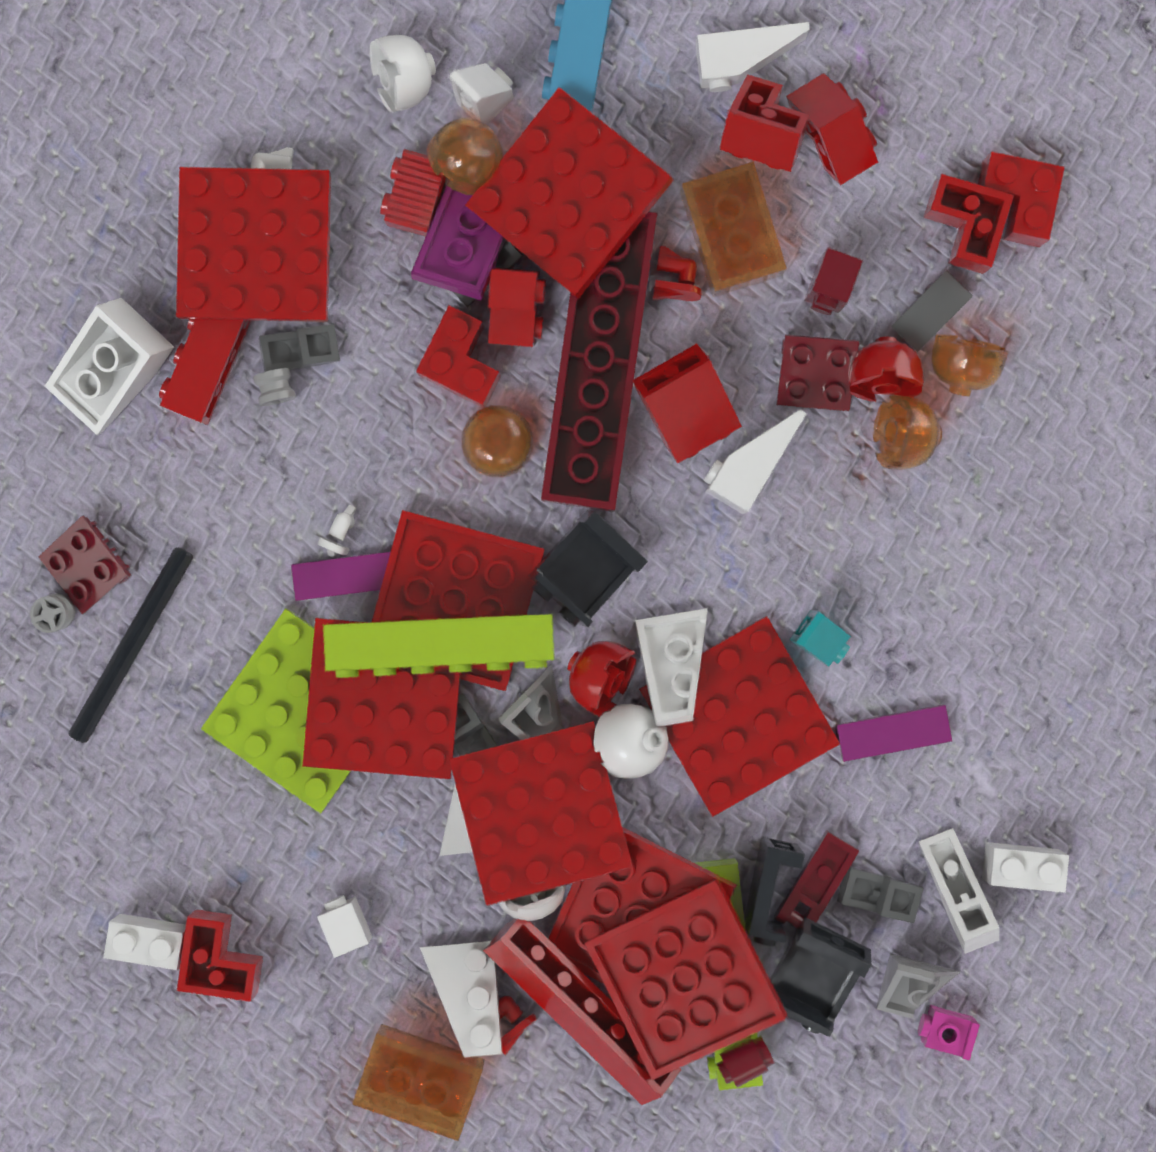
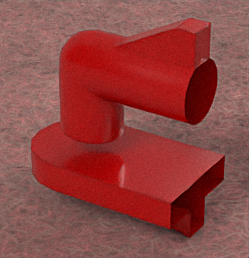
(686, 268)
(511, 1010)

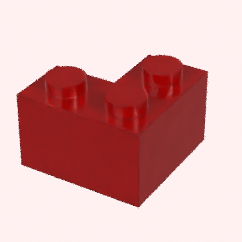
(836, 127)
(762, 128)
(1035, 194)
(977, 214)
(514, 306)
(449, 360)
(207, 964)

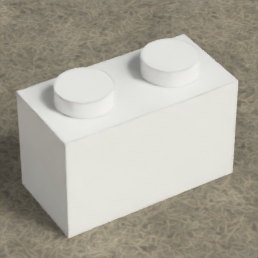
(1025, 867)
(145, 941)

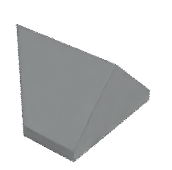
(535, 709)
(910, 984)

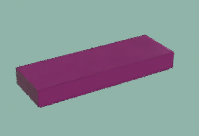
(339, 576)
(893, 732)

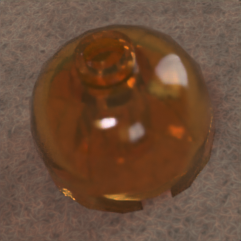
(465, 153)
(967, 363)
(906, 432)
(497, 441)

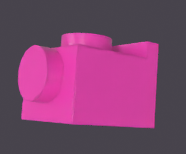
(963, 1037)

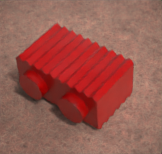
(414, 194)

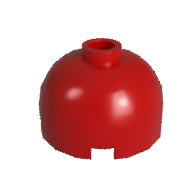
(886, 369)
(599, 674)

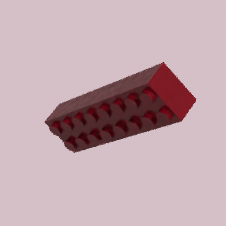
(598, 378)

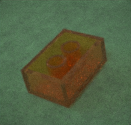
(733, 229)
(418, 1082)

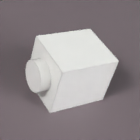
(344, 925)

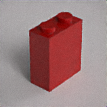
(687, 403)

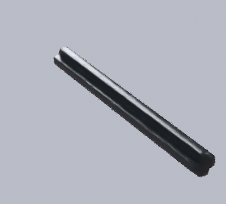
(130, 645)

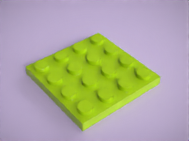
(267, 713)

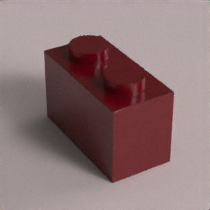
(833, 281)

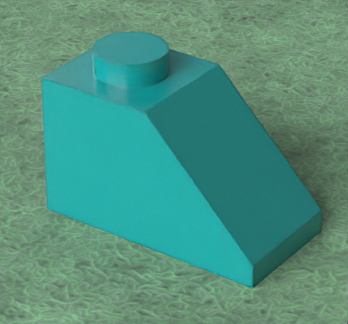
(821, 638)

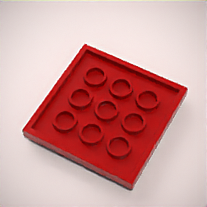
(569, 192)
(253, 244)
(456, 574)
(748, 719)
(380, 721)
(540, 814)
(620, 896)
(686, 979)

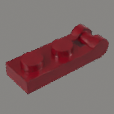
(817, 880)

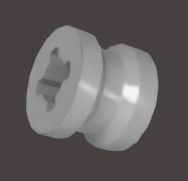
(274, 387)
(44, 615)

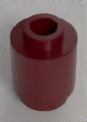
(745, 1061)

